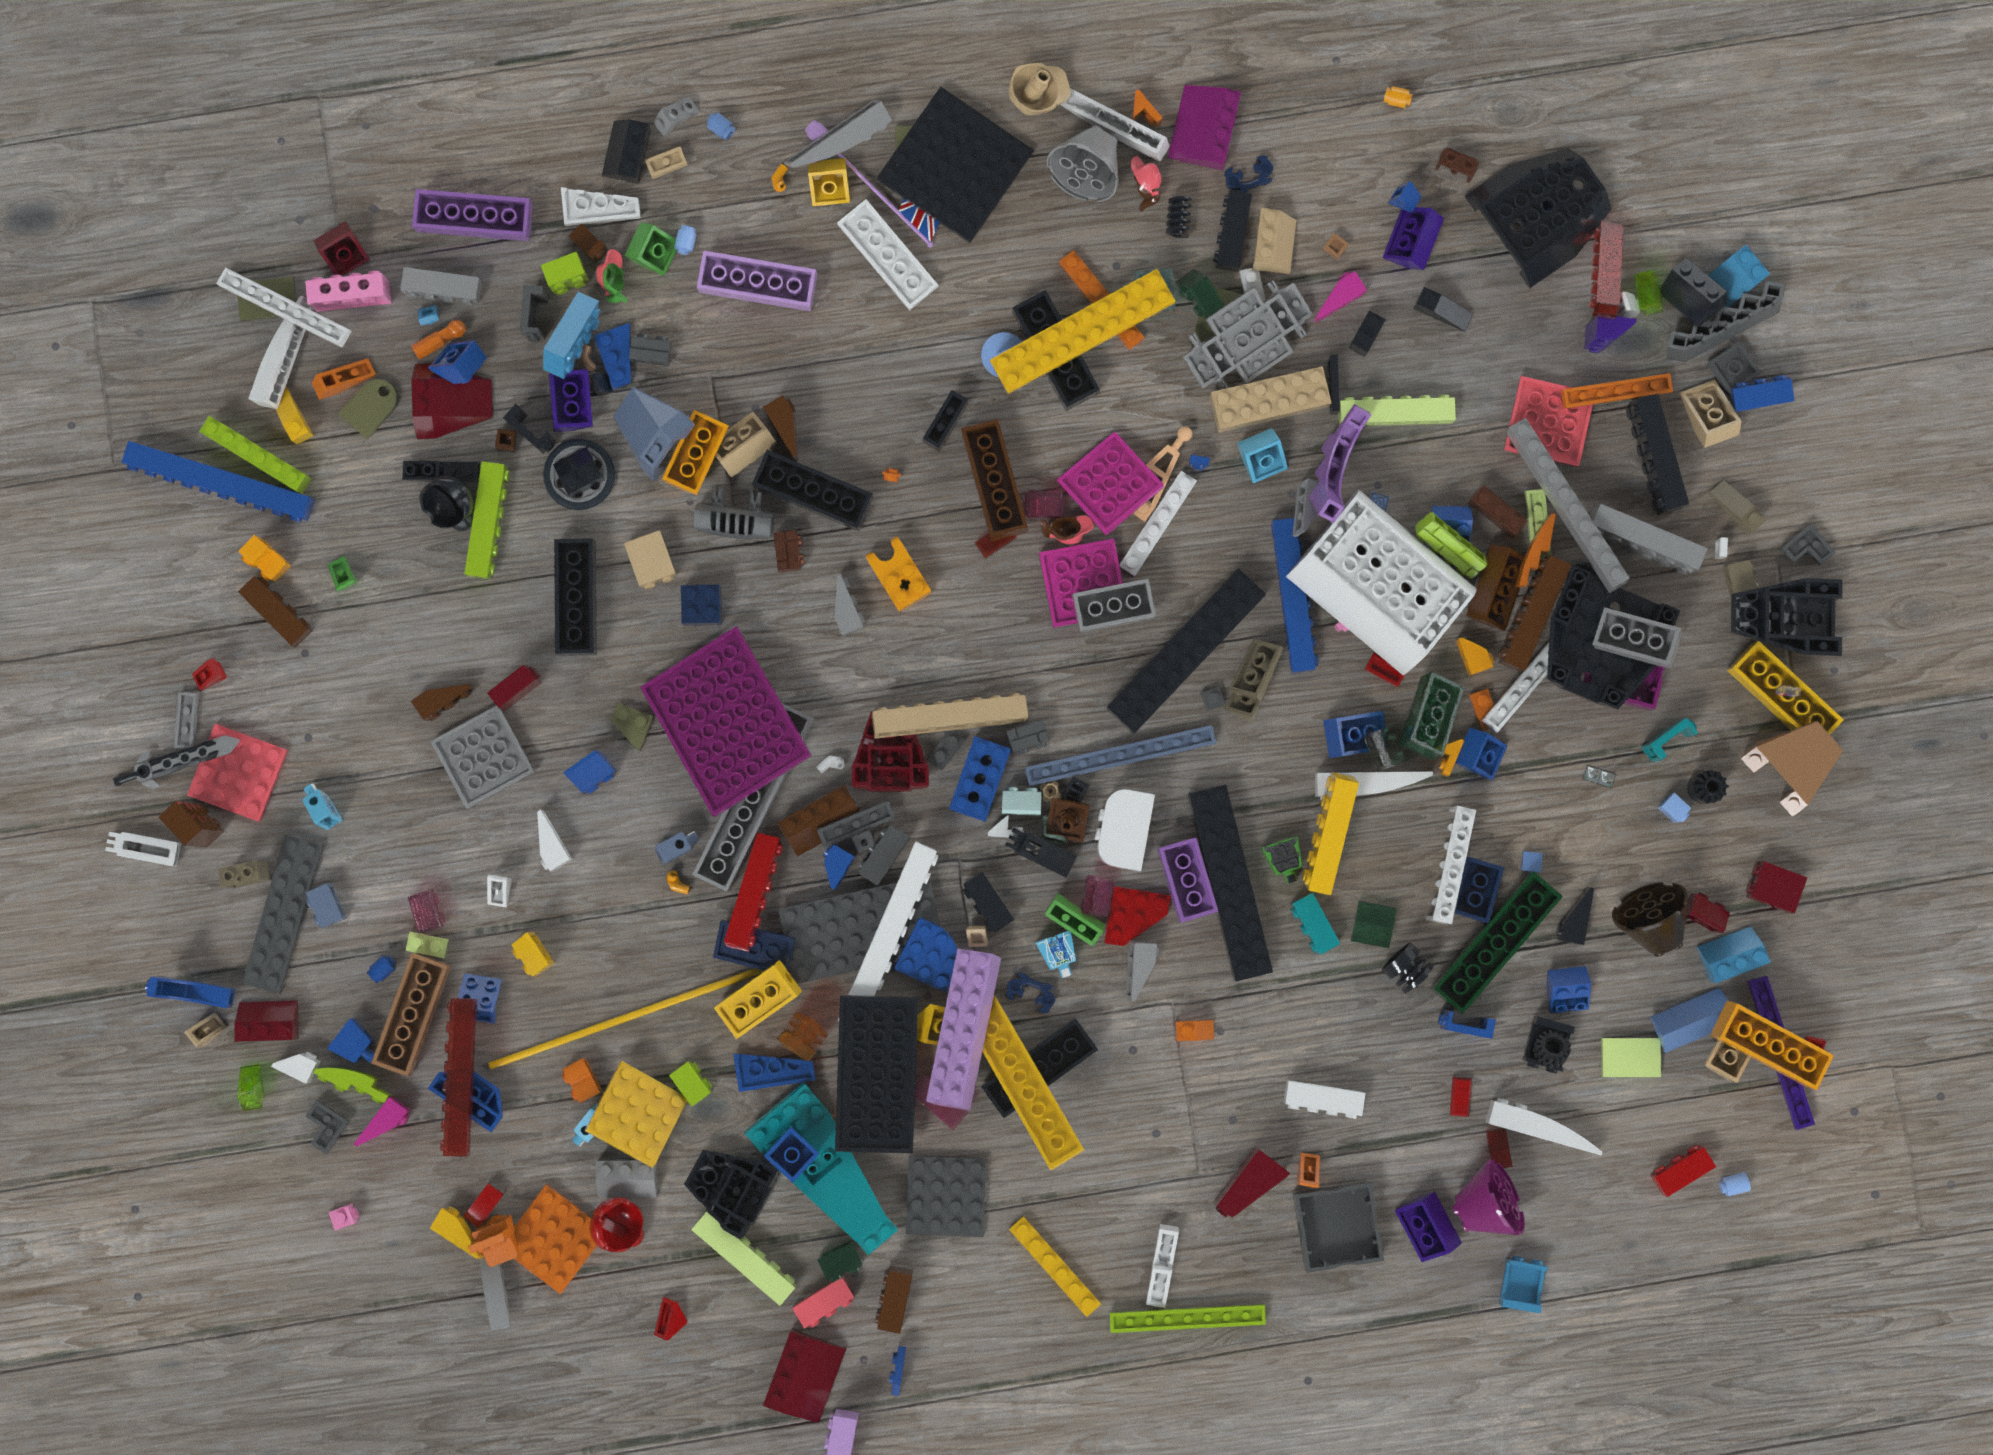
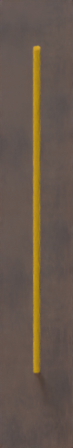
(624, 1018)

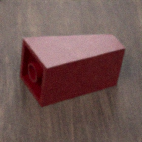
(1249, 1183)

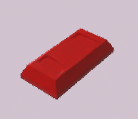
(1384, 670)
(1460, 1096)

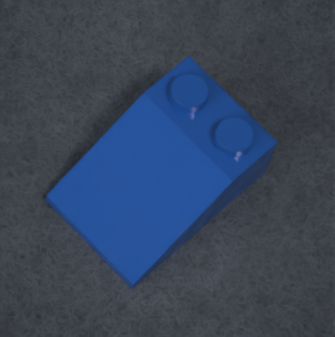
(1346, 733)
(591, 772)

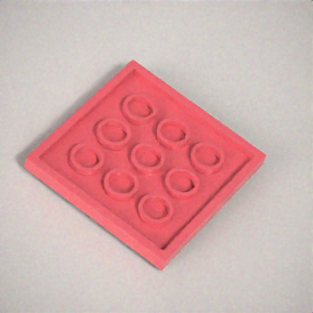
(1558, 428)
(239, 779)

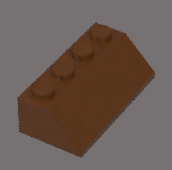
(1496, 588)
(802, 825)

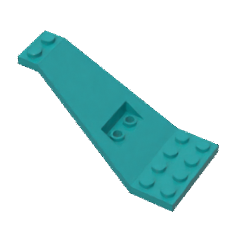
(836, 1181)

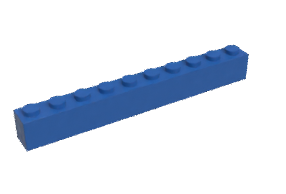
(218, 481)

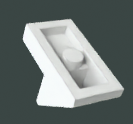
(1001, 829)

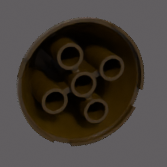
(1654, 916)

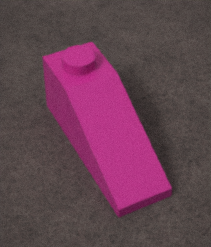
(1346, 291)
(388, 1117)

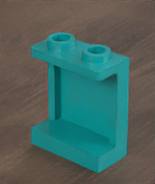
(1653, 747)

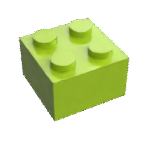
(565, 273)

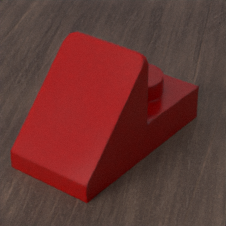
(209, 674)

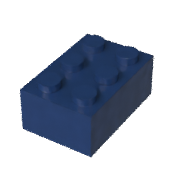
(1478, 889)

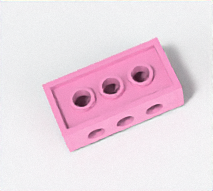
(348, 291)

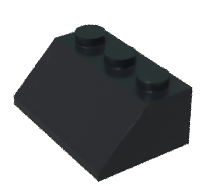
(626, 150)
(1693, 292)

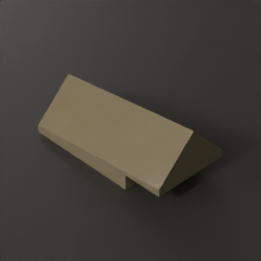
(1253, 679)

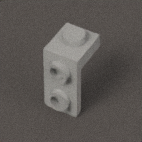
(673, 114)

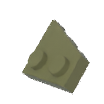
(632, 724)

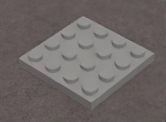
(482, 756)

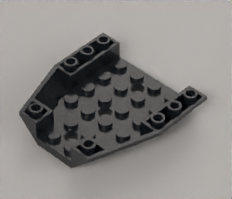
(1550, 236)
(1572, 637)

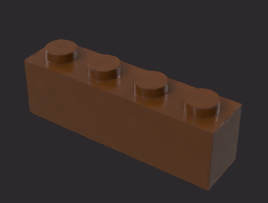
(275, 611)

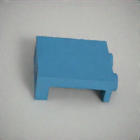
(1522, 1284)

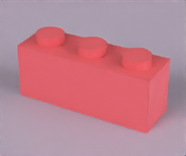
(824, 1302)

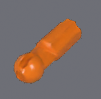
(436, 340)

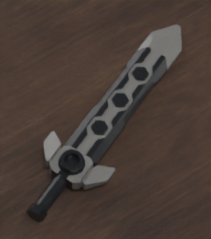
(175, 761)

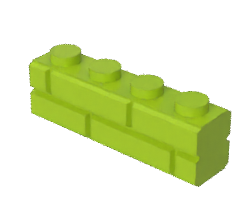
(1450, 545)

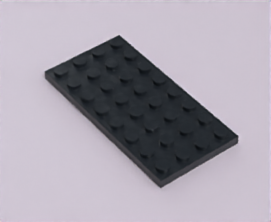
(876, 1074)

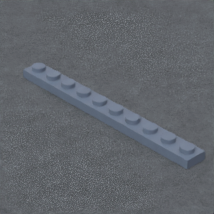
(1120, 755)

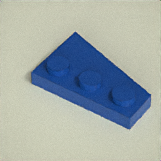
(615, 350)

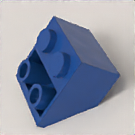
(1457, 518)
(1568, 989)

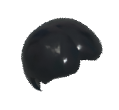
(448, 503)

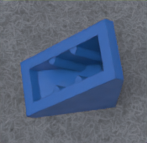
(1405, 197)

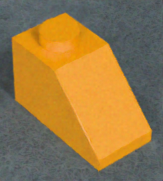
(1474, 656)

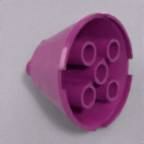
(1490, 1202)

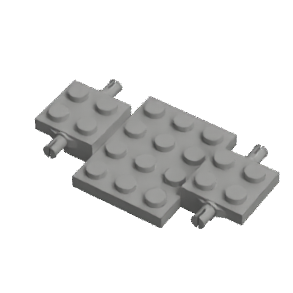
(1248, 335)

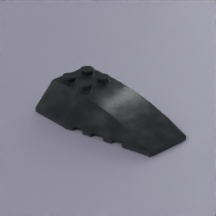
(1791, 615)

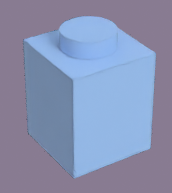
(1674, 808)

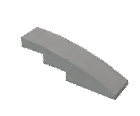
(495, 1295)

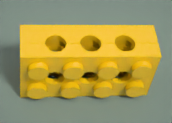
(756, 1012)

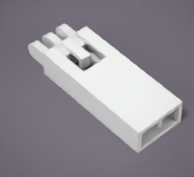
(152, 849)

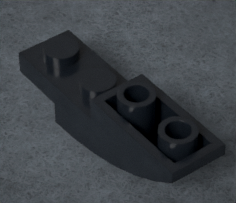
(427, 470)

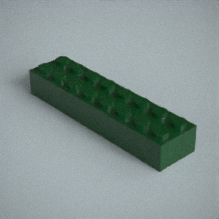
(1496, 942)

